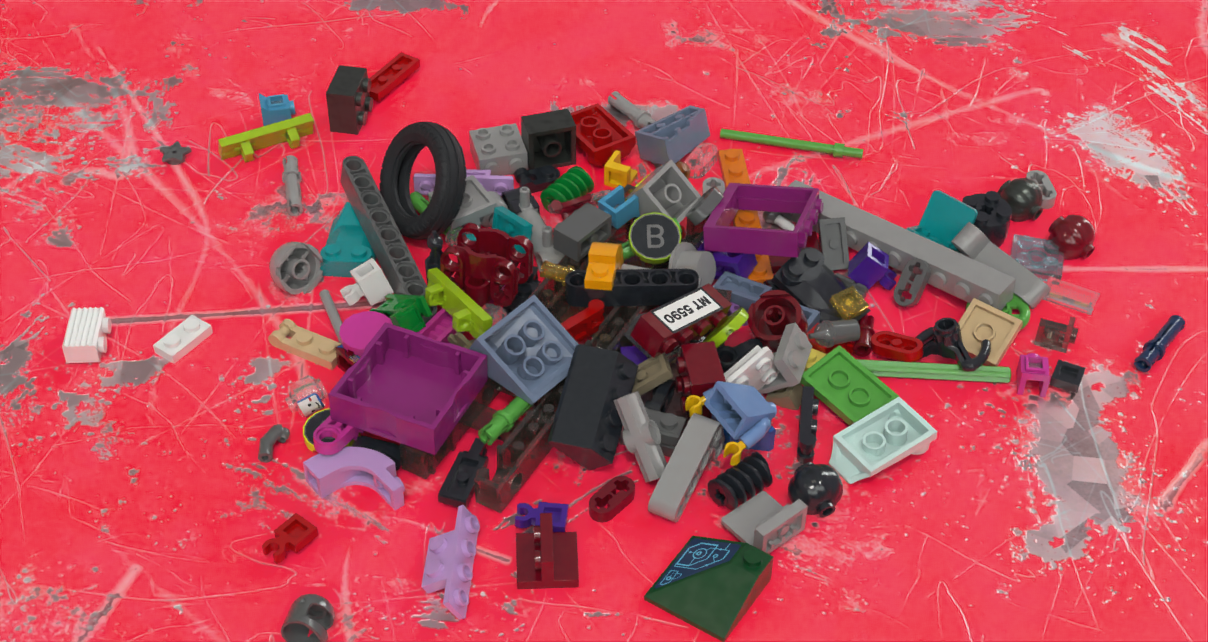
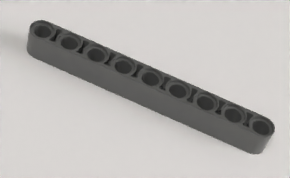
(381, 230)

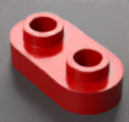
(897, 346)

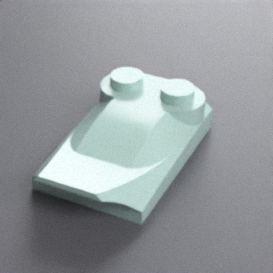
(880, 441)

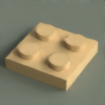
(989, 323)

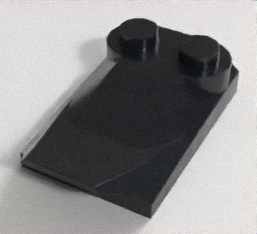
(812, 283)

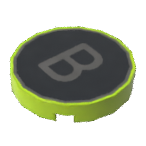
(654, 237)

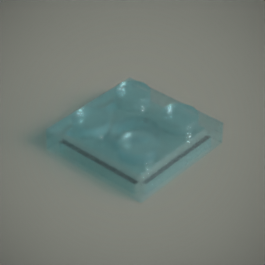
(1038, 256)

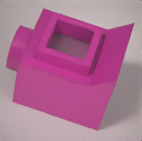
(1033, 368)

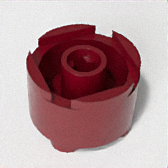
(772, 314)

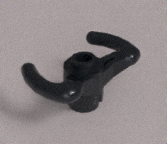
(946, 341)

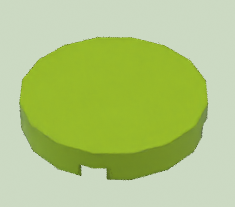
(733, 323)

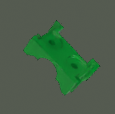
(405, 310)

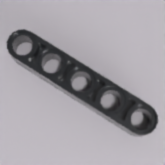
(633, 287)

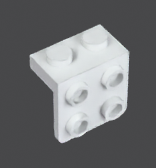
(754, 369)

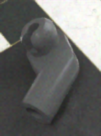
(267, 442)

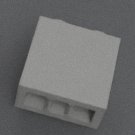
(498, 149)

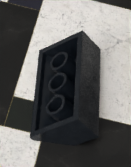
(586, 416)

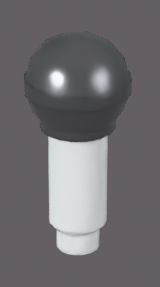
(776, 218)

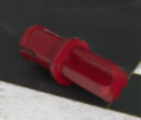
(863, 345)

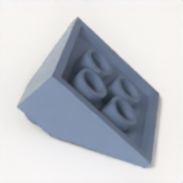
(527, 351)

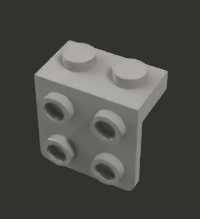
(789, 359)

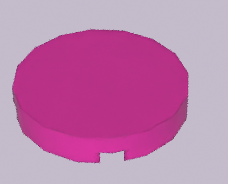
(360, 329)

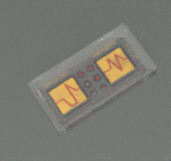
(1071, 296)

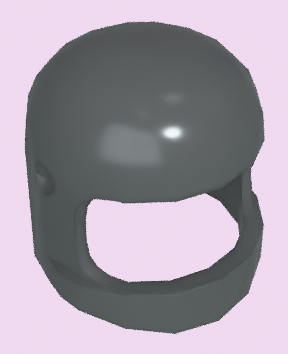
(308, 613)

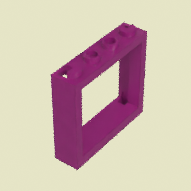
(770, 198)

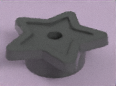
(175, 153)

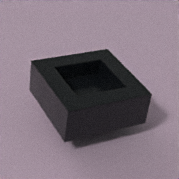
(1067, 376)

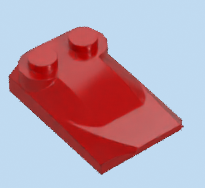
(601, 134)

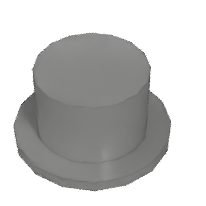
(688, 257)

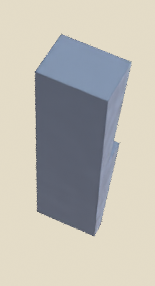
(749, 291)

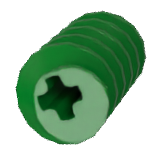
(570, 185)

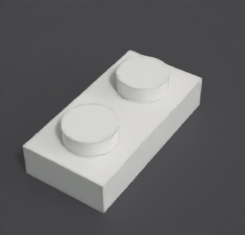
(183, 339)

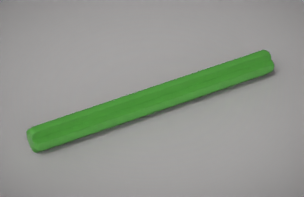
(936, 371)

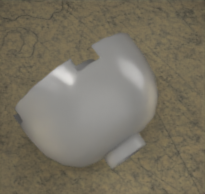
(296, 267)

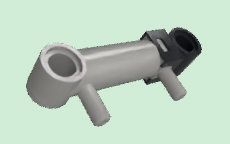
(525, 206)

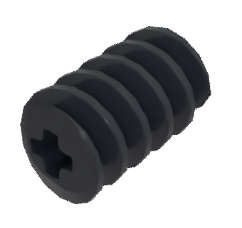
(741, 481)

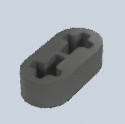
(704, 206)
(906, 282)

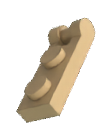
(305, 344)

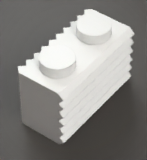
(86, 335)

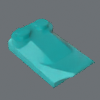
(345, 246)

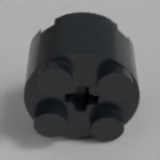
(993, 215)

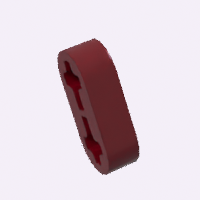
(608, 496)

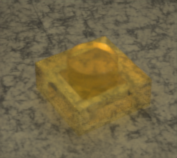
(849, 303)

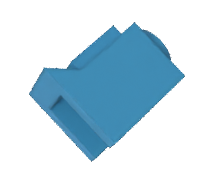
(276, 108)
(621, 210)

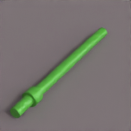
(838, 150)

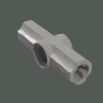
(641, 436)

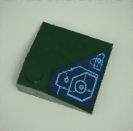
(712, 584)

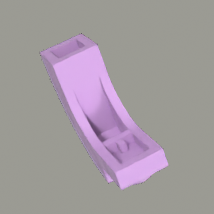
(355, 467)

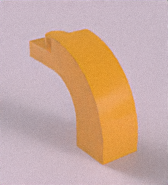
(602, 265)

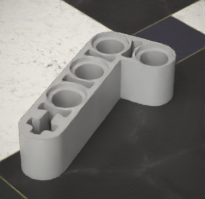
(976, 245)
(699, 442)

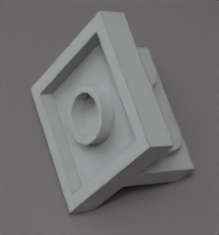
(476, 204)

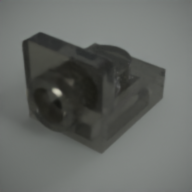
(1056, 335)

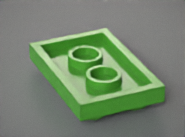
(847, 386)

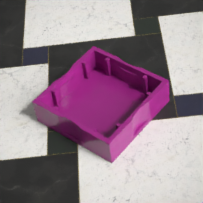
(409, 388)

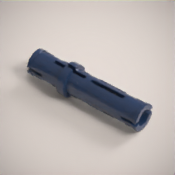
(1155, 349)

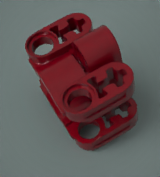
(488, 264)

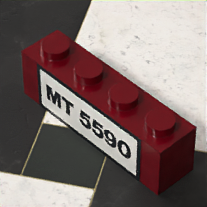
(681, 320)

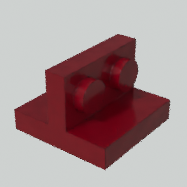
(547, 557)

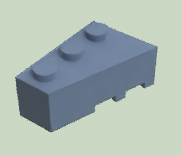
(673, 135)

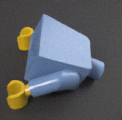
(739, 410)

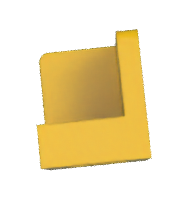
(617, 173)

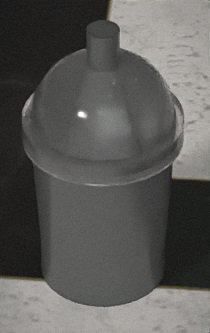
(836, 332)

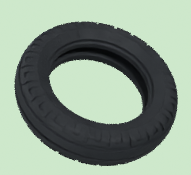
(449, 180)

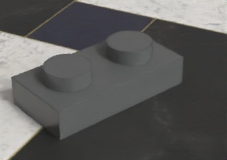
(834, 243)

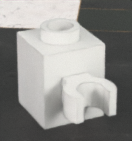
(369, 283)

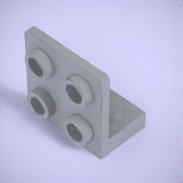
(766, 522)

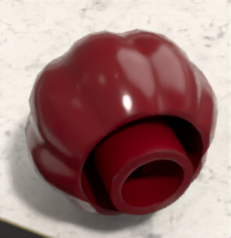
(1073, 236)

